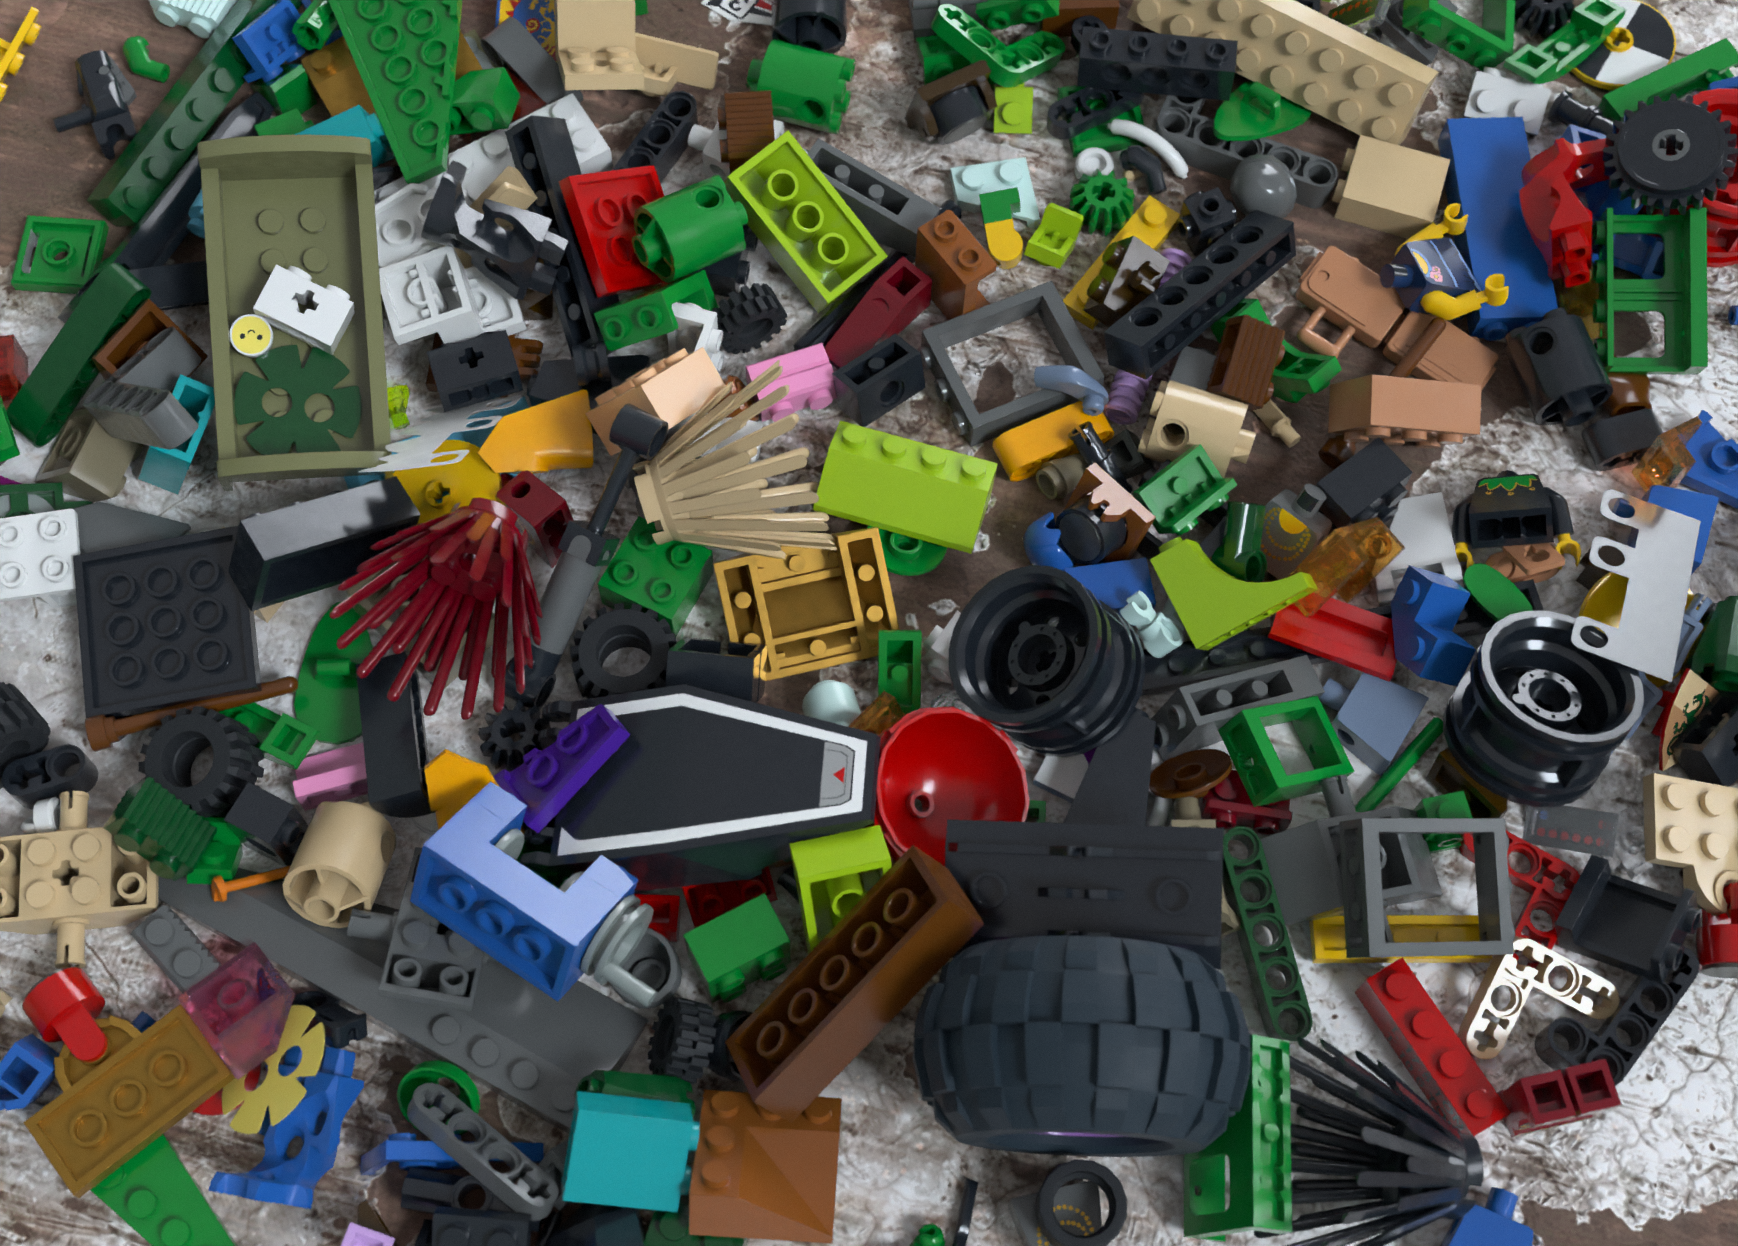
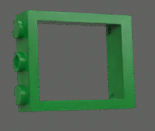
(1460, 37)

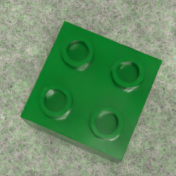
(656, 576)
(739, 949)

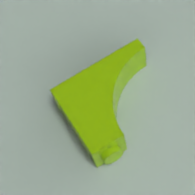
(1215, 603)

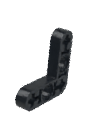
(1086, 117)

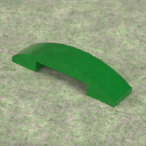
(1570, 45)
(280, 737)

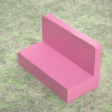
(331, 777)

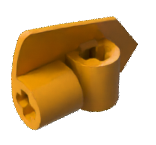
(542, 438)
(453, 783)

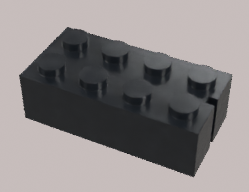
(316, 541)

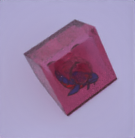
(241, 1009)

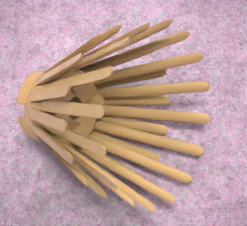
(723, 497)

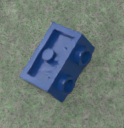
(270, 41)

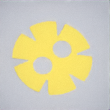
(277, 1091)

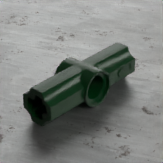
(1241, 545)

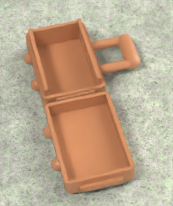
(1359, 304)

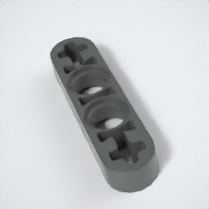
(488, 1146)

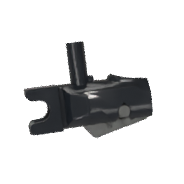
(106, 100)

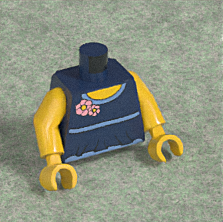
(1434, 275)

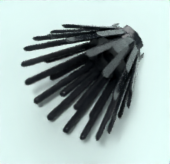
(1415, 1166)

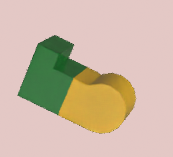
(1002, 239)

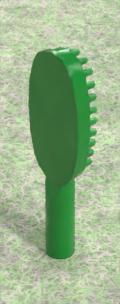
(1494, 592)

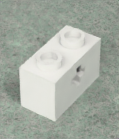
(281, 310)

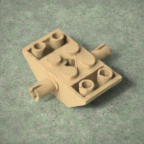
(72, 882)

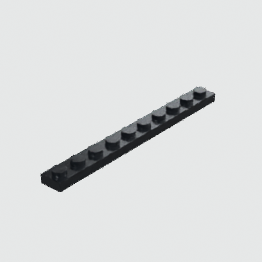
(1254, 649)

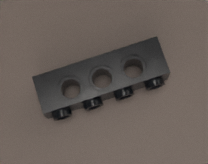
(1157, 63)

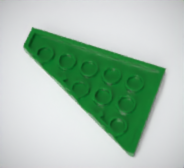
(409, 70)

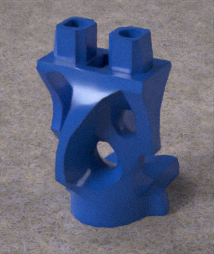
(315, 1120)

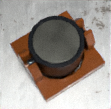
(1095, 521)

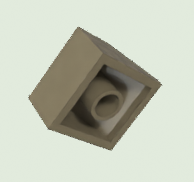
(88, 459)

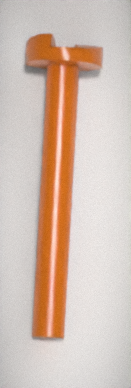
(220, 888)

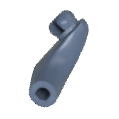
(1075, 383)

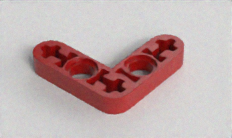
(1542, 892)

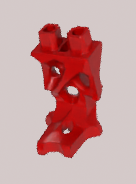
(1553, 211)

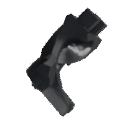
(511, 248)

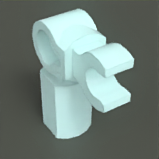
(1160, 630)

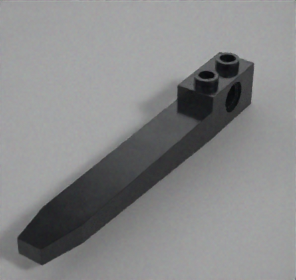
(166, 221)

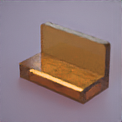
(1667, 458)

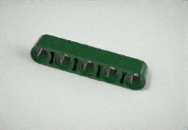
(67, 365)
(1259, 957)

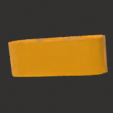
(1045, 439)

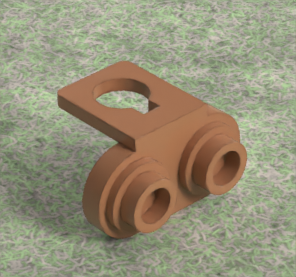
(1527, 562)

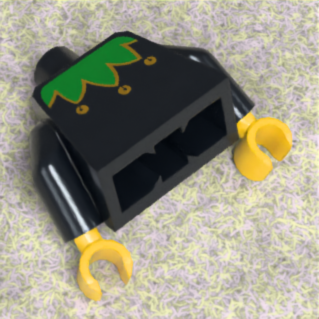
(1511, 513)

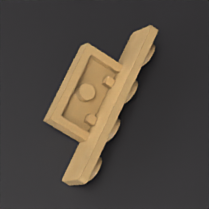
(673, 62)

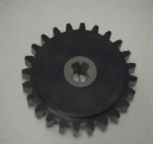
(1699, 148)

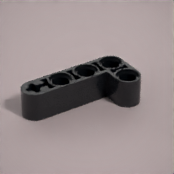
(1629, 1016)

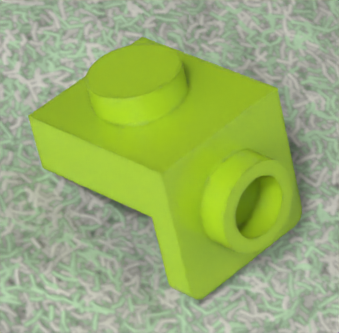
(1013, 110)
(1055, 236)

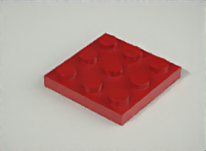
(603, 220)

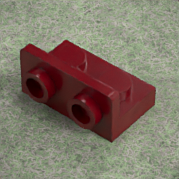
(1232, 807)

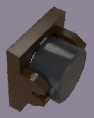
(953, 105)

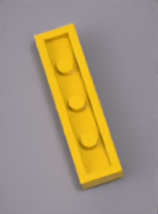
(1151, 225)
(1329, 940)

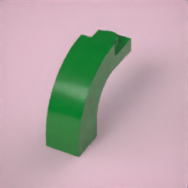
(1298, 371)

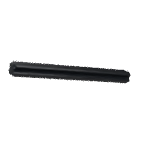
(829, 324)

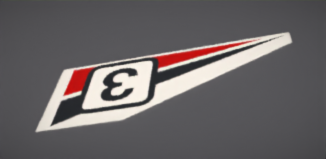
(742, 10)

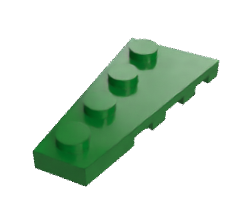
(162, 1200)

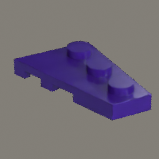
(560, 770)

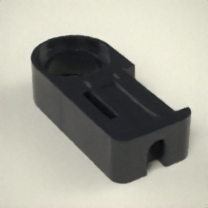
(338, 1022)

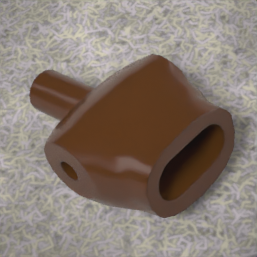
(1629, 393)

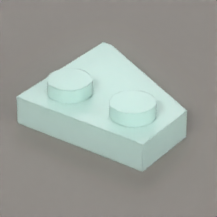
(995, 176)

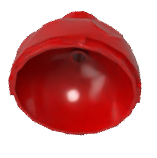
(956, 771)

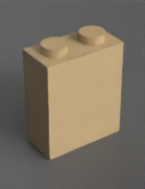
(1389, 187)

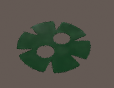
(284, 371)

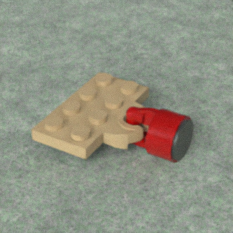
(1697, 830)

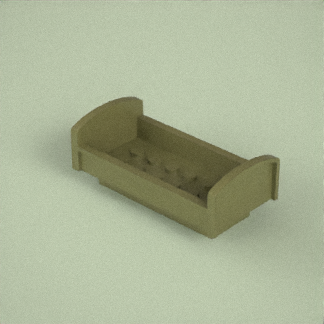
(310, 209)

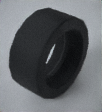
(1081, 1170)

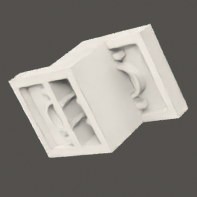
(441, 296)

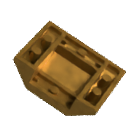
(811, 606)

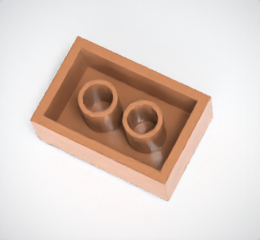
(1404, 410)

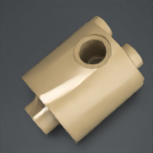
(1202, 419)
(339, 863)

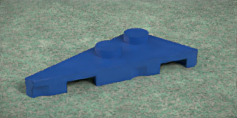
(426, 1154)

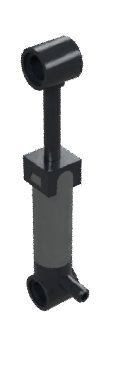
(583, 554)

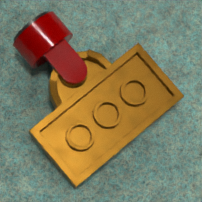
(115, 1080)

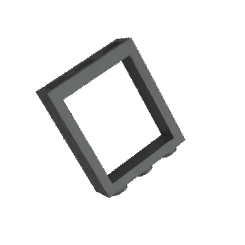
(949, 387)
(1364, 886)

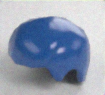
(1043, 546)

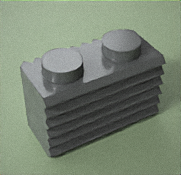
(175, 948)

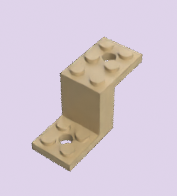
(597, 45)

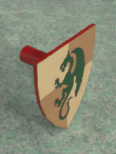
(1679, 712)

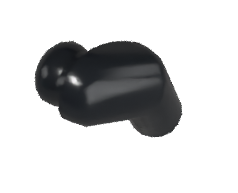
(1146, 163)

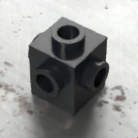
(1205, 219)

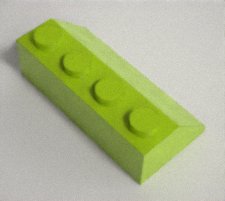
(804, 221)
(905, 486)

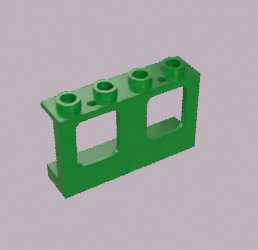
(1677, 295)
(1258, 1156)

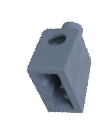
(1373, 717)

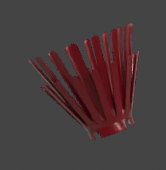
(471, 560)

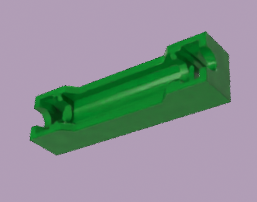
(1678, 78)

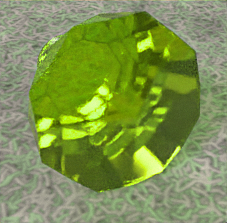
(397, 403)

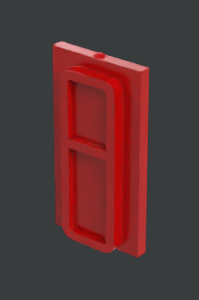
(1340, 635)

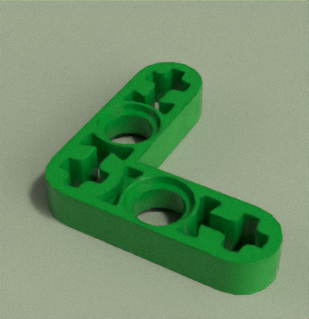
(1008, 64)

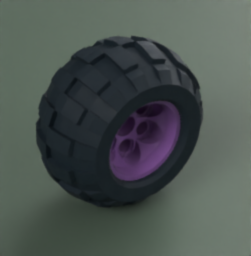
(1082, 1048)

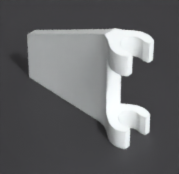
(1428, 543)

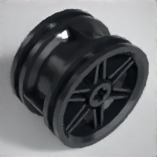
(1070, 678)
(1539, 712)

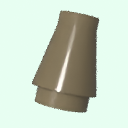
(1060, 475)

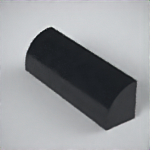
(394, 741)

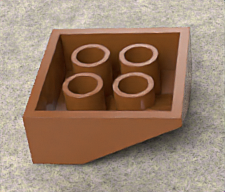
(764, 1173)

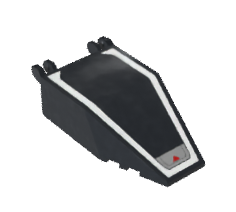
(707, 788)

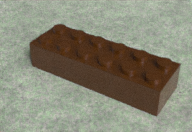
(852, 984)

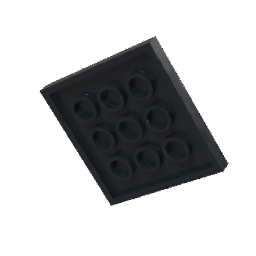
(163, 625)

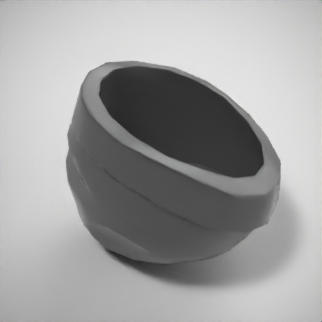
(1263, 185)
(656, 966)

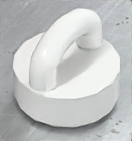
(45, 817)

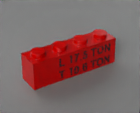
(1430, 1049)

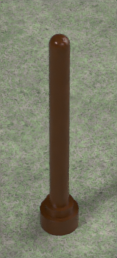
(1337, 450)
(105, 731)

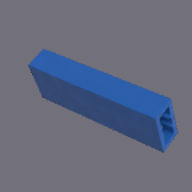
(1486, 183)

